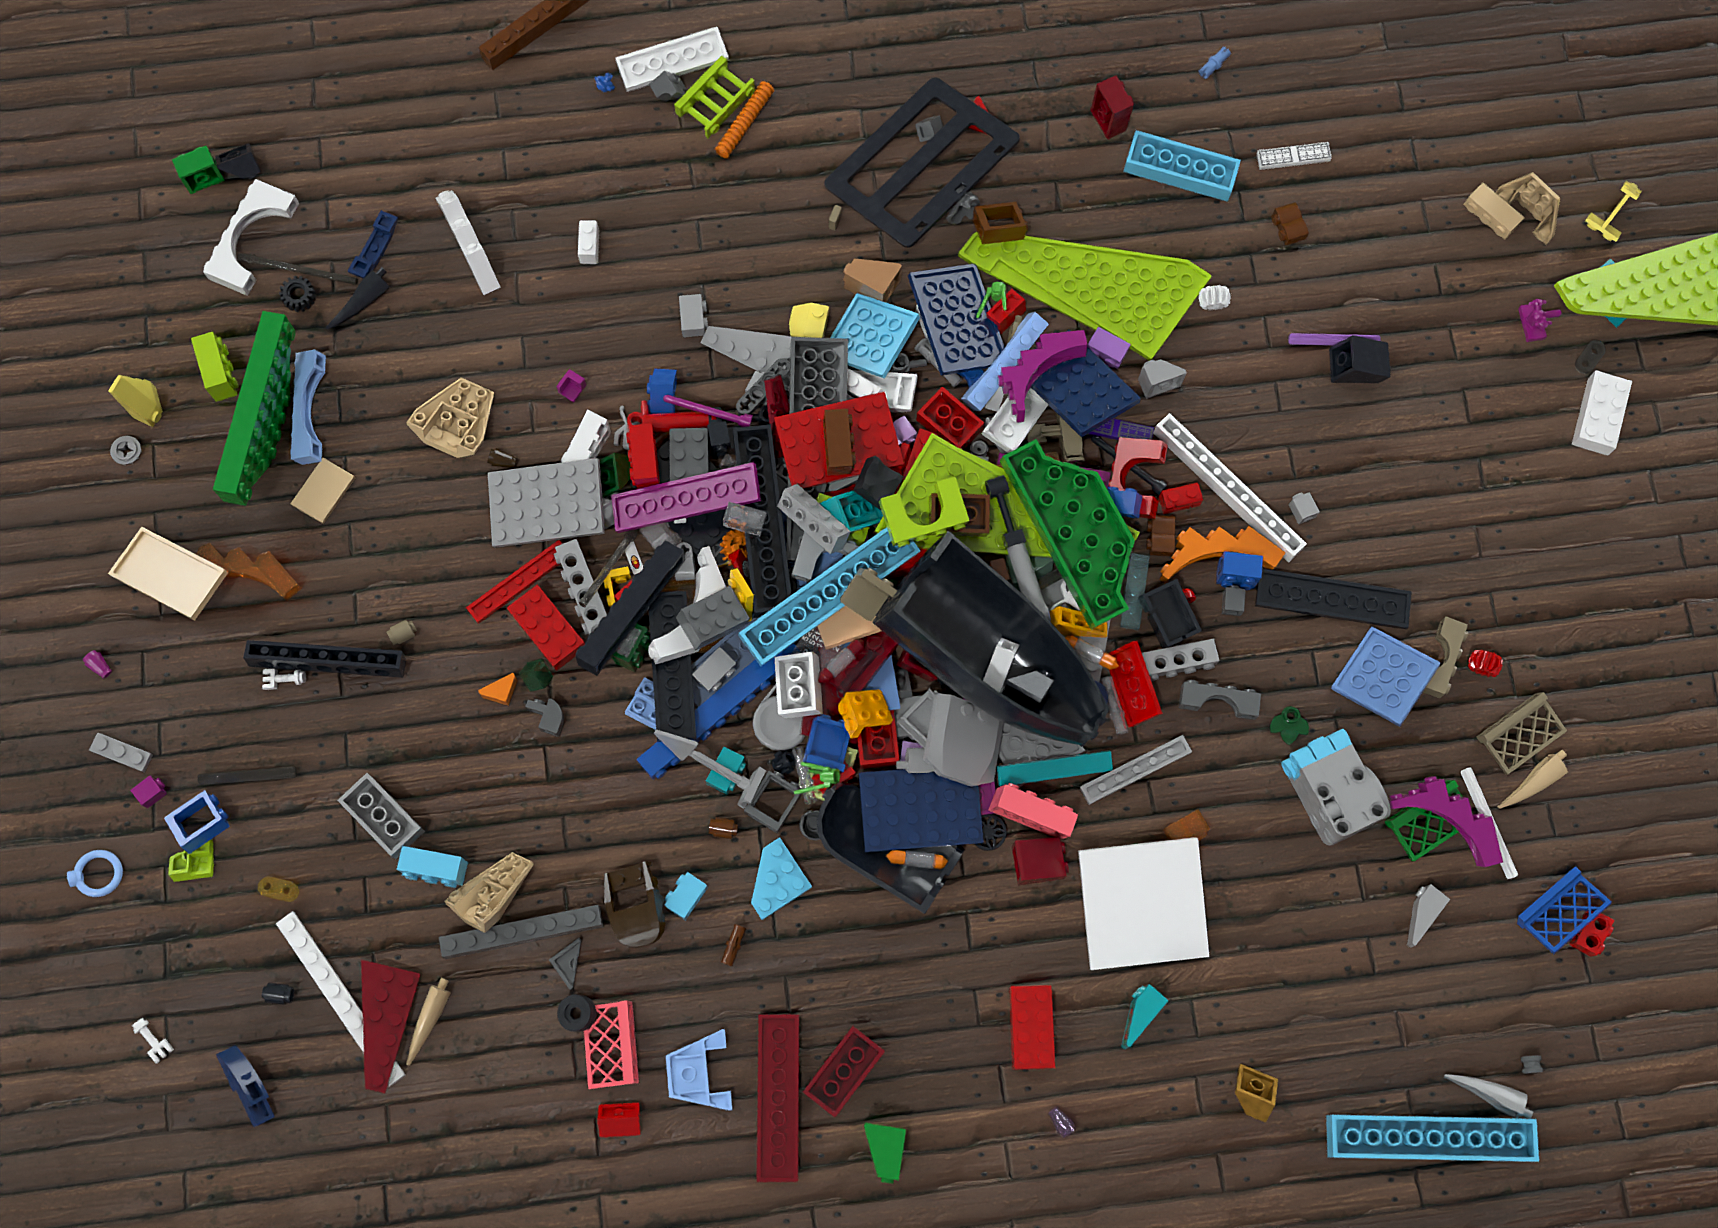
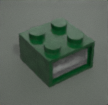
(633, 649)

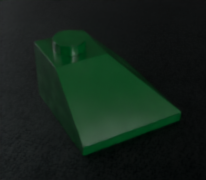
(614, 473)

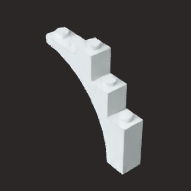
(468, 241)

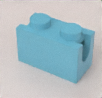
(685, 896)

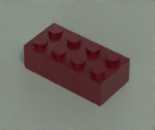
(843, 1072)

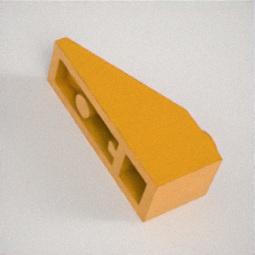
(1073, 623)

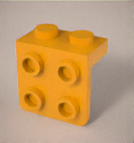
(864, 710)

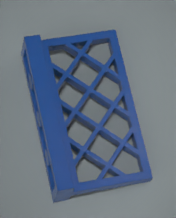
(1548, 901)

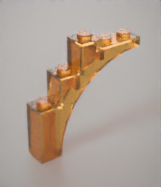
(264, 570)

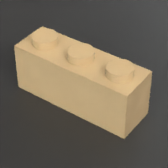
(1493, 211)

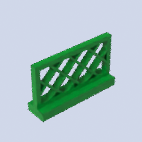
(1410, 814)

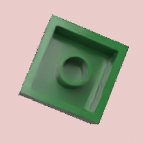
(197, 169)

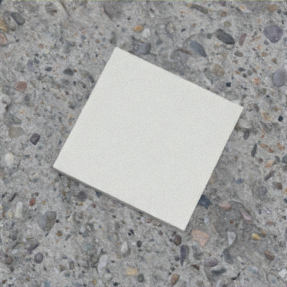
(1143, 903)

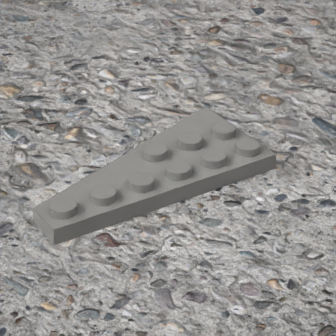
(749, 347)

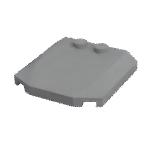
(962, 741)

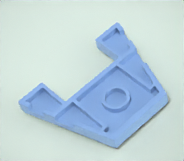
(689, 1074)

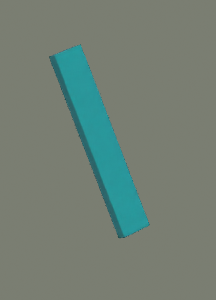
(1054, 768)

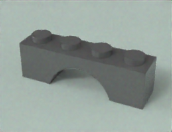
(1244, 703)

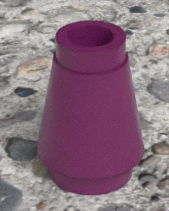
(97, 664)

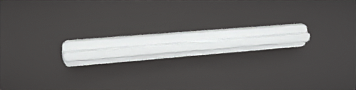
(1482, 807)

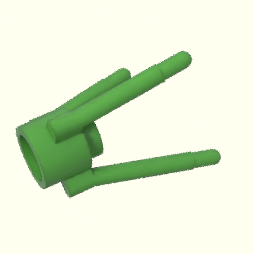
(997, 291)
(827, 775)

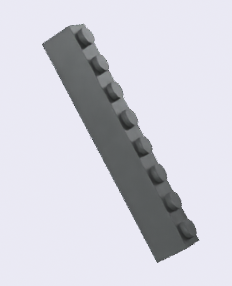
(521, 932)

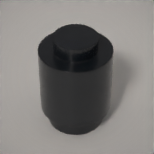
(278, 993)

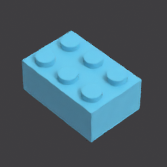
(432, 867)

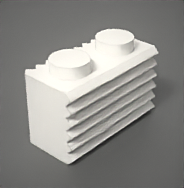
(588, 242)

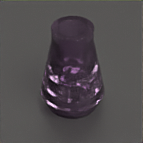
(1062, 1122)

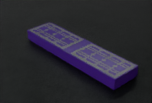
(1117, 428)

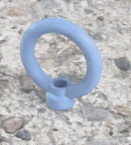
(76, 877)

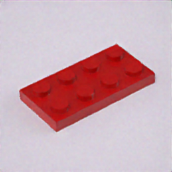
(1134, 685)

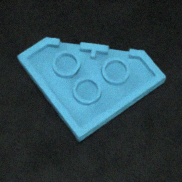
(777, 880)

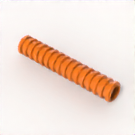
(744, 119)

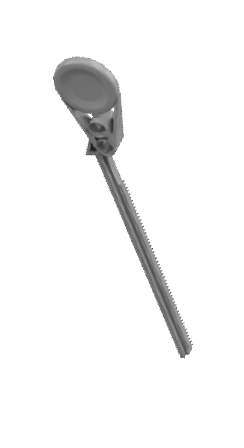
(774, 729)

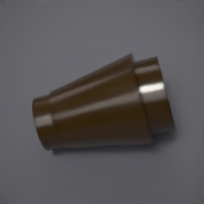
(501, 459)

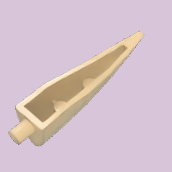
(1541, 777)
(430, 1013)

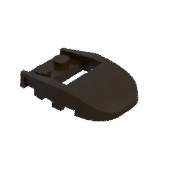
(641, 923)

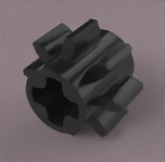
(784, 762)

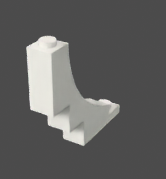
(707, 583)

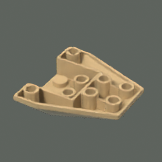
(1538, 199)
(454, 418)
(489, 894)

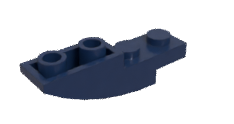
(247, 1084)

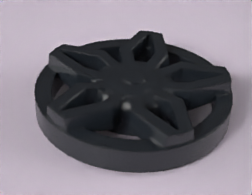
(989, 832)

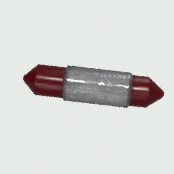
(841, 661)

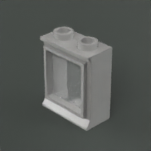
(917, 718)

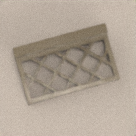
(1516, 717)

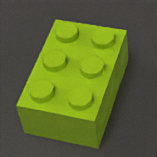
(215, 366)

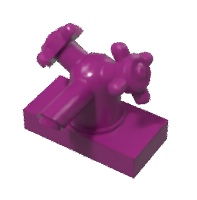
(1535, 319)

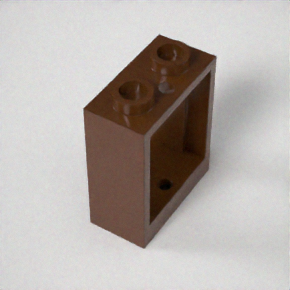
(999, 233)

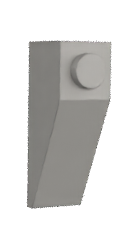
(1425, 910)

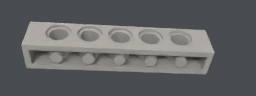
(572, 550)

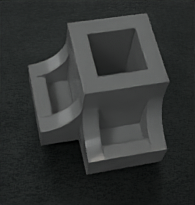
(668, 86)

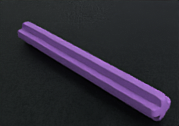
(1323, 339)

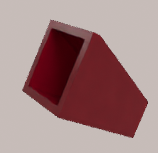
(1039, 860)

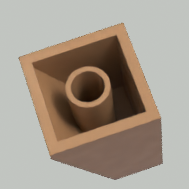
(872, 278)

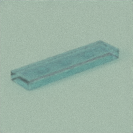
(1134, 588)

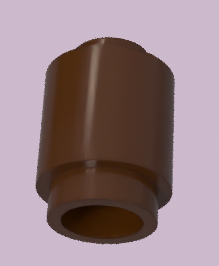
(723, 828)

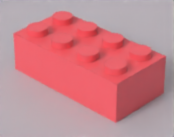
(1033, 811)

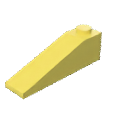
(809, 320)
(138, 398)

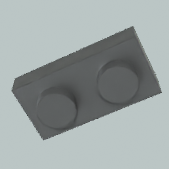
(903, 683)

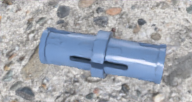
(1214, 62)

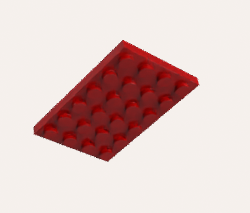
(804, 444)

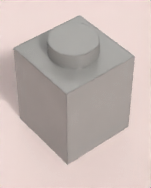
(1303, 507)

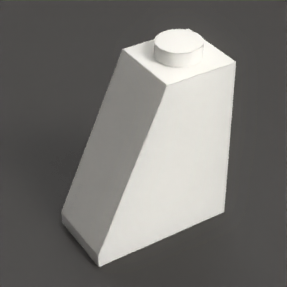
(1000, 664)

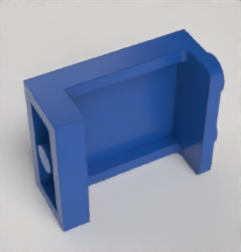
(827, 743)

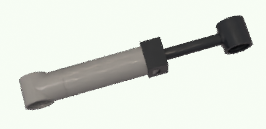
(1015, 544)

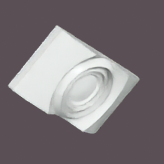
(897, 387)

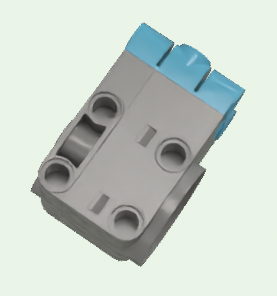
(1336, 787)

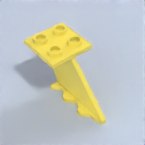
(1608, 231)

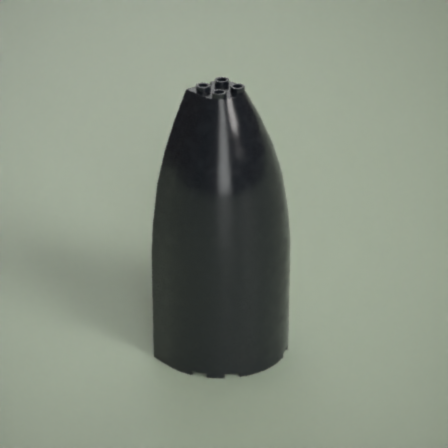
(952, 618)

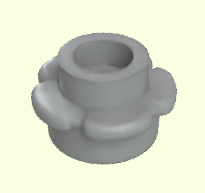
(979, 444)

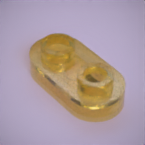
(277, 889)

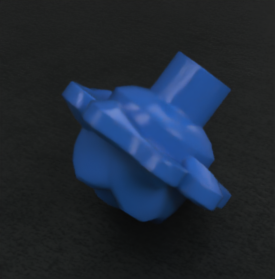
(604, 82)

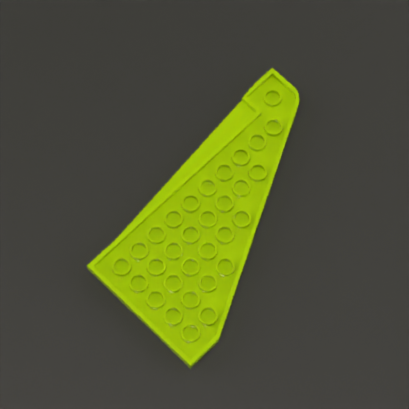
(1658, 286)
(1102, 287)
(942, 461)

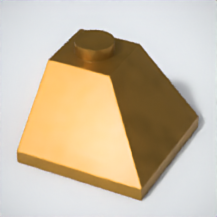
(1256, 1092)

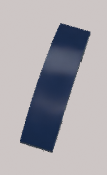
(375, 246)

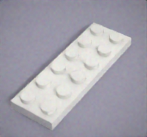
(674, 56)

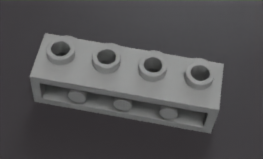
(813, 518)

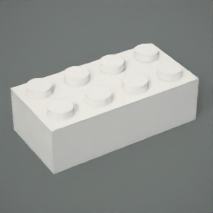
(1601, 413)

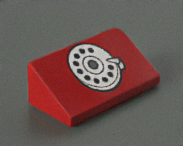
(739, 561)

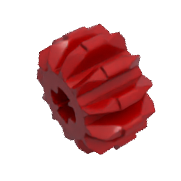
(1485, 663)

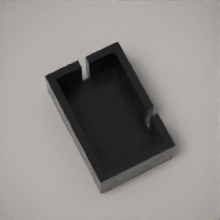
(1169, 614)

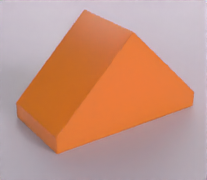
(500, 690)

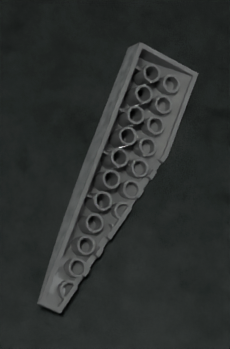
(816, 380)

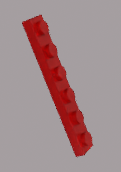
(514, 584)

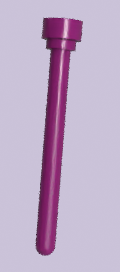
(743, 420)

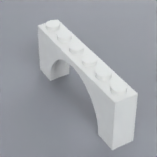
(259, 202)

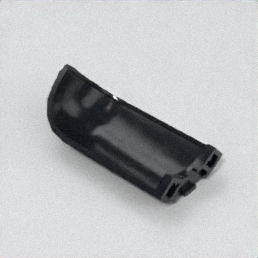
(842, 835)

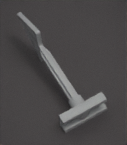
(684, 747)

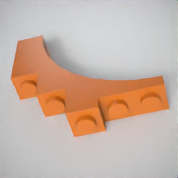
(1196, 548)

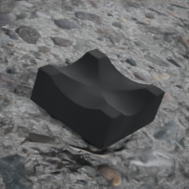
(876, 481)

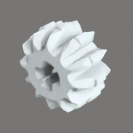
(1214, 297)

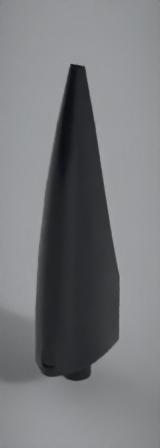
(366, 293)

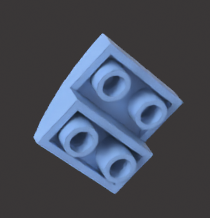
(642, 705)

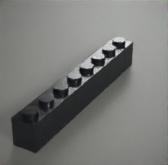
(630, 608)

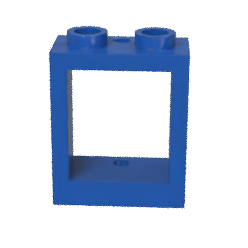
(204, 834)

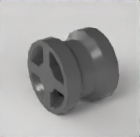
(1531, 1064)

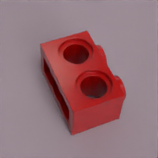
(1597, 936)

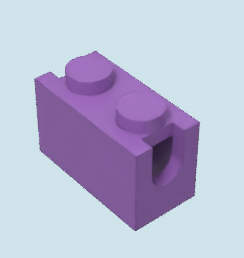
(1108, 347)

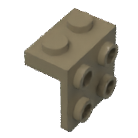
(867, 593)

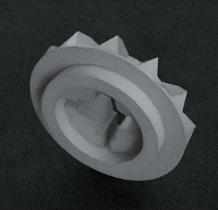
(120, 444)

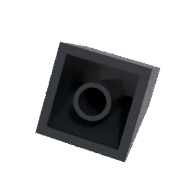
(1359, 361)

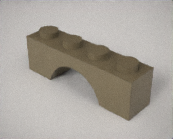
(1450, 636)

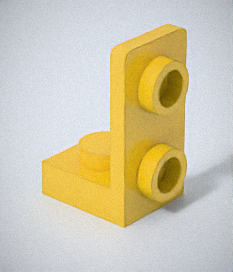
(619, 576)

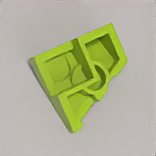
(193, 865)

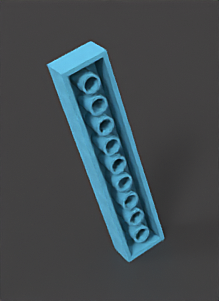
(821, 597)
(1432, 1138)

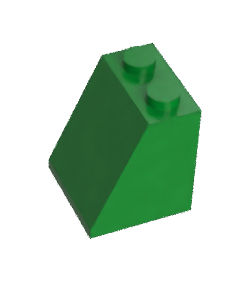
(886, 1150)

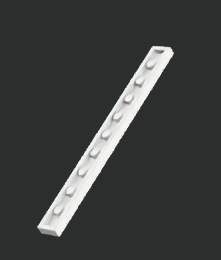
(328, 981)

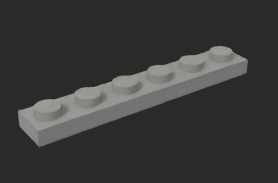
(1135, 770)

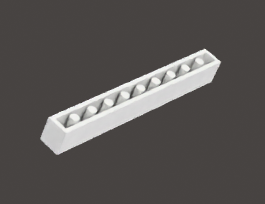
(1228, 486)

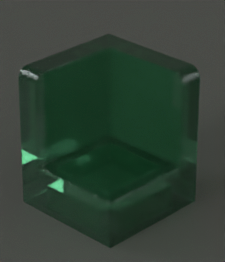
(536, 675)

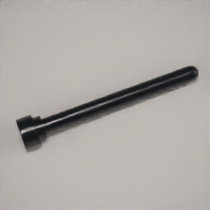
(1157, 485)

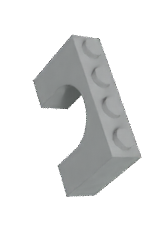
(809, 552)

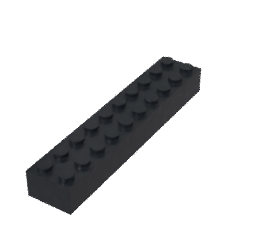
(766, 552)

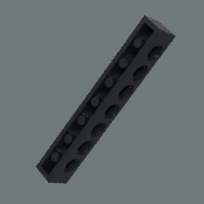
(324, 658)

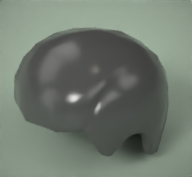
(808, 825)

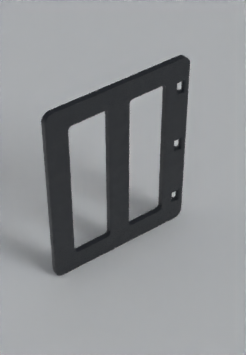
(967, 114)

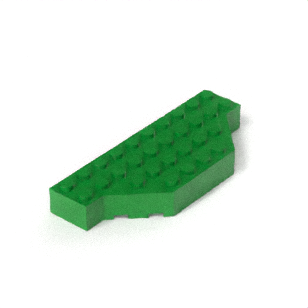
(258, 411)
(1076, 526)

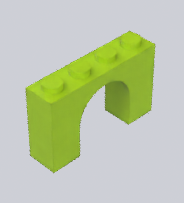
(903, 530)

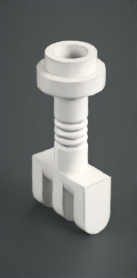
(298, 677)
(140, 1026)

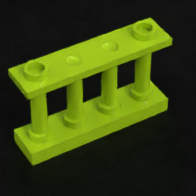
(706, 82)

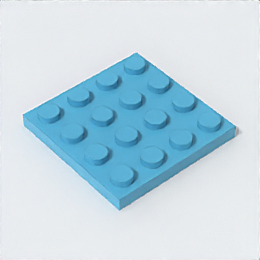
(874, 333)

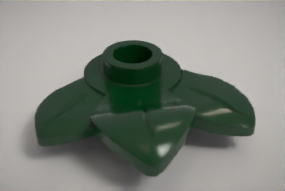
(1289, 728)

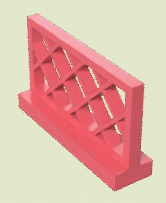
(627, 1047)

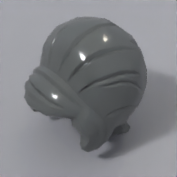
(963, 208)

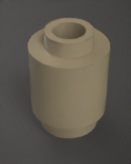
(401, 632)

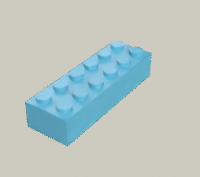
(1182, 165)

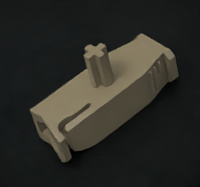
(1069, 441)

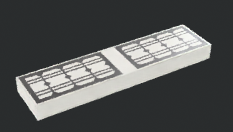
(1294, 155)

